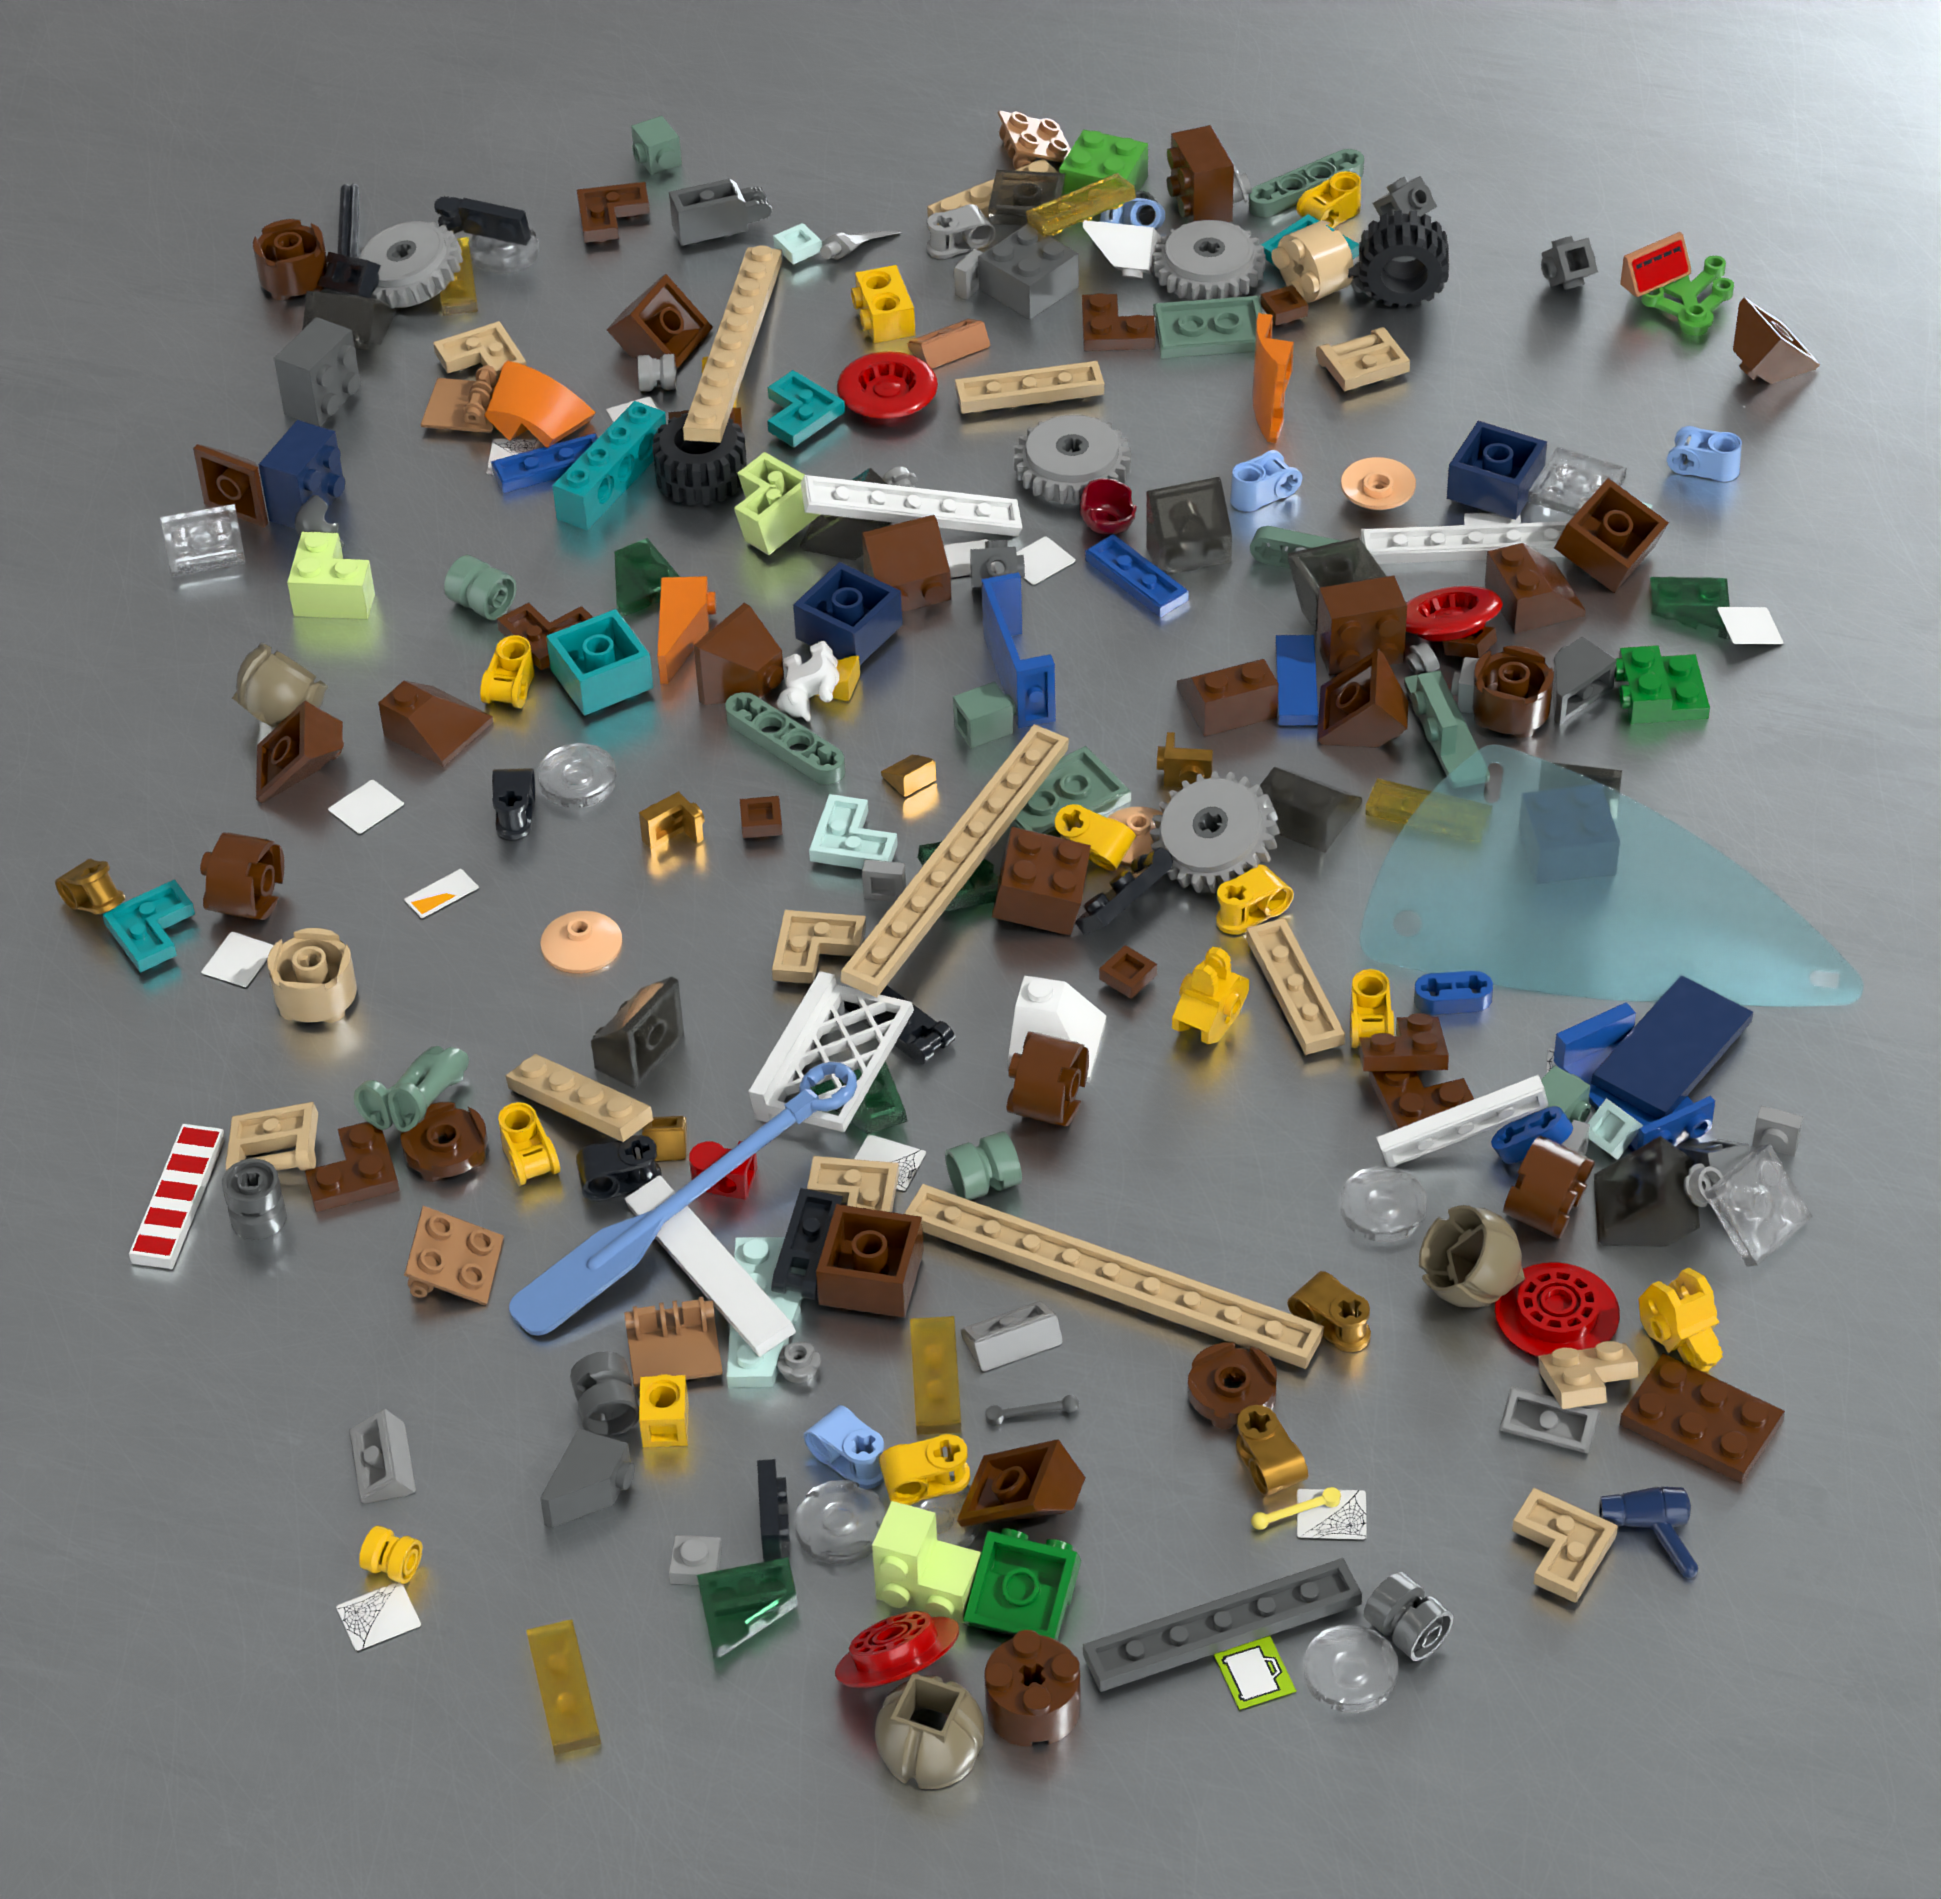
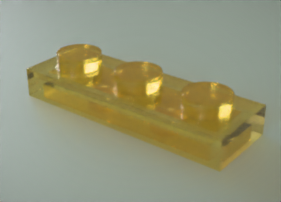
(1081, 205)

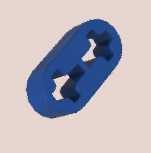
(1453, 992)
(1516, 1138)

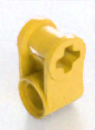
(1333, 199)
(509, 672)
(1106, 836)
(1251, 900)
(1370, 1006)
(526, 1143)
(922, 1472)

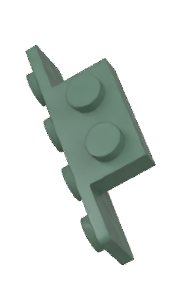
(1441, 719)

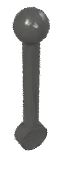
(996, 1415)

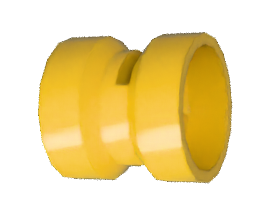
(390, 1554)

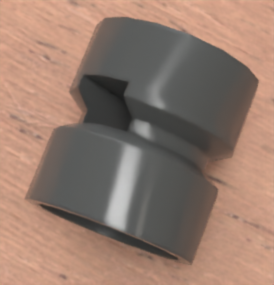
(254, 1199)
(605, 1394)
(1414, 1620)

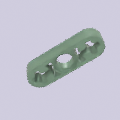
(1278, 540)

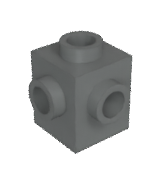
(1406, 196)
(1568, 262)
(994, 552)

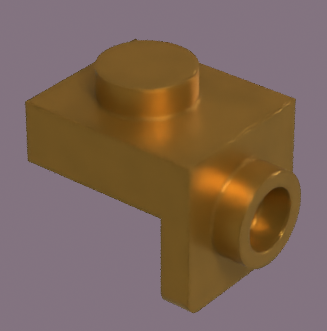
(1183, 763)
(669, 819)

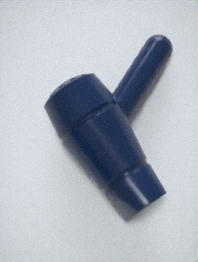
(1655, 1509)

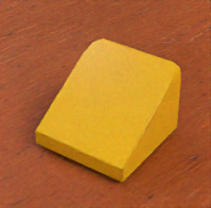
(849, 674)

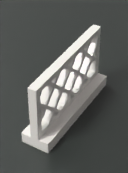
(802, 1036)

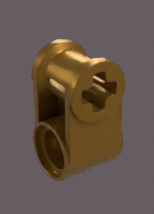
(89, 888)
(1336, 1308)
(1268, 1451)

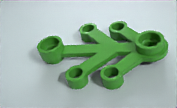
(1693, 316)

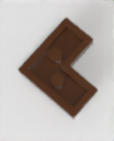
(603, 204)
(1107, 331)
(535, 627)
(1415, 1048)
(1408, 1101)
(361, 1176)

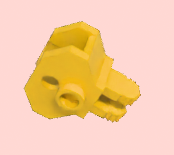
(1210, 997)
(1683, 1318)

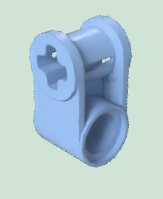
(1129, 213)
(1708, 454)
(1263, 481)
(847, 1447)

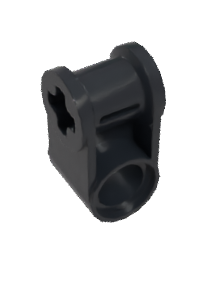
(513, 801)
(613, 1167)

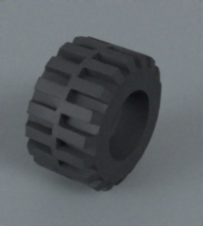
(1397, 237)
(698, 469)

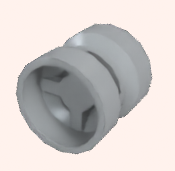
(657, 372)

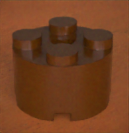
(290, 258)
(1512, 691)
(242, 876)
(1048, 1078)
(1548, 1186)
(1032, 1689)

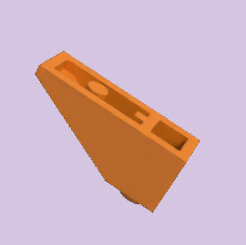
(682, 621)

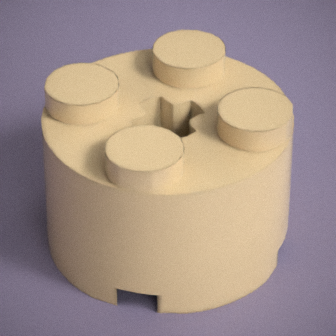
(1314, 261)
(312, 976)

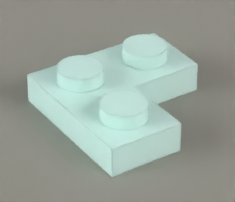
(843, 839)

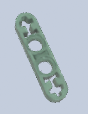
(1273, 198)
(779, 742)

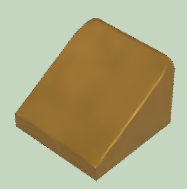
(910, 774)
(669, 1136)

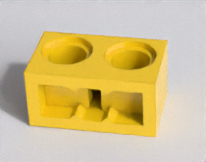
(883, 304)

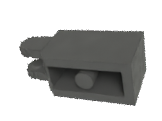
(716, 210)

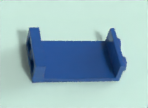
(1025, 680)
(1589, 1043)

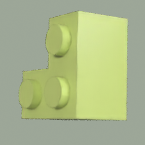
(772, 503)
(326, 583)
(917, 1568)

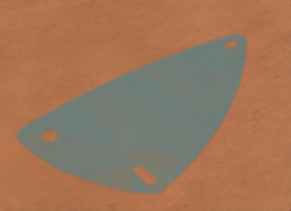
(1585, 897)

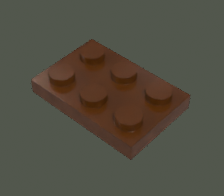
(1702, 1418)

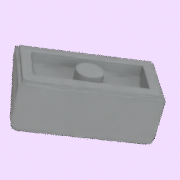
(1012, 1335)
(1544, 1420)
(382, 1458)

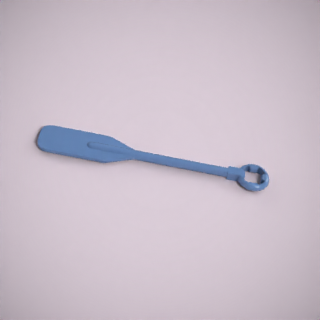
(621, 1246)

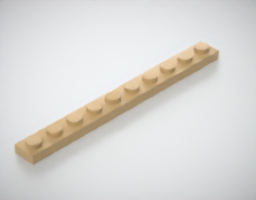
(733, 345)
(954, 861)
(1117, 1276)

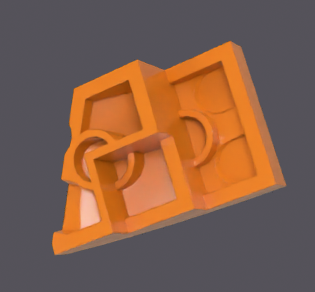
(1270, 379)
(535, 403)

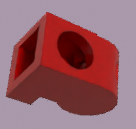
(736, 1183)

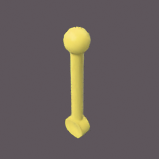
(1330, 1498)

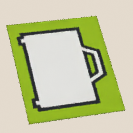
(1255, 1672)

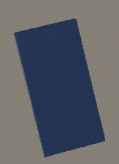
(1672, 1048)

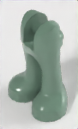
(415, 1090)

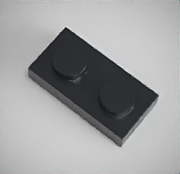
(771, 1495)

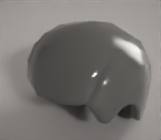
(311, 518)

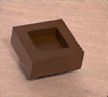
(1284, 304)
(1473, 645)
(761, 817)
(1128, 971)

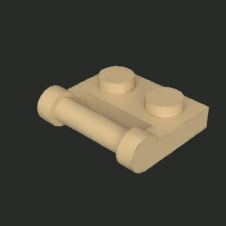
(1364, 359)
(275, 1131)

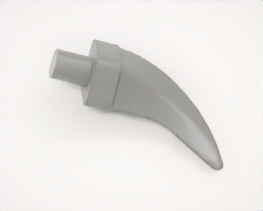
(841, 244)

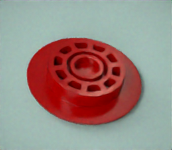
(887, 385)
(1451, 612)
(1558, 1300)
(896, 1649)

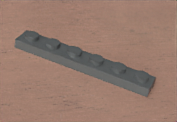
(1221, 1624)

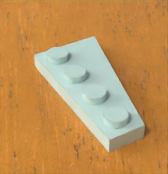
(759, 1260)

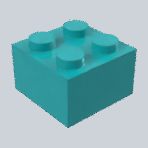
(600, 662)

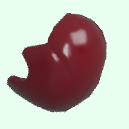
(1107, 506)

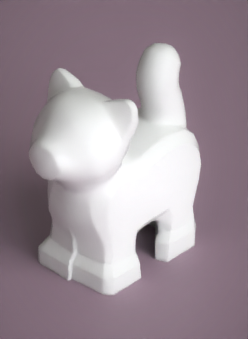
(808, 679)

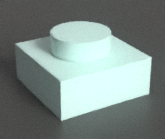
(797, 243)
(1613, 1129)

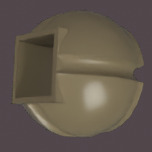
(275, 685)
(1471, 1257)
(923, 1752)

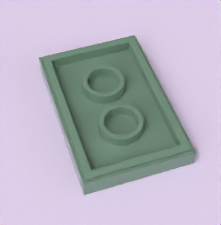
(1206, 326)
(1074, 780)

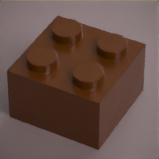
(1200, 175)
(1611, 535)
(1359, 620)
(1041, 881)
(870, 1260)

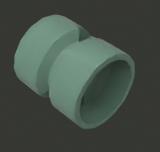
(480, 587)
(985, 1166)

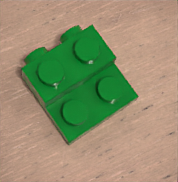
(1660, 686)
(1022, 1584)

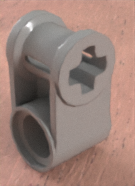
(959, 230)

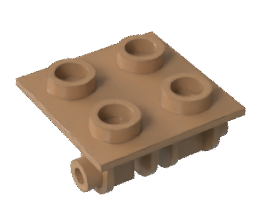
(1031, 138)
(461, 403)
(452, 1257)
(673, 1340)

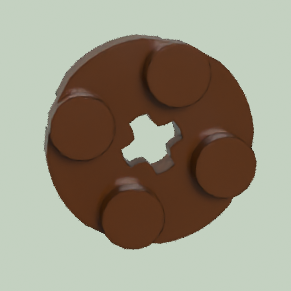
(450, 1159)
(1222, 1362)

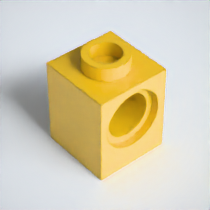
(663, 1411)

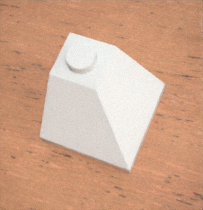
(1125, 246)
(1057, 1011)

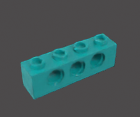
(608, 467)

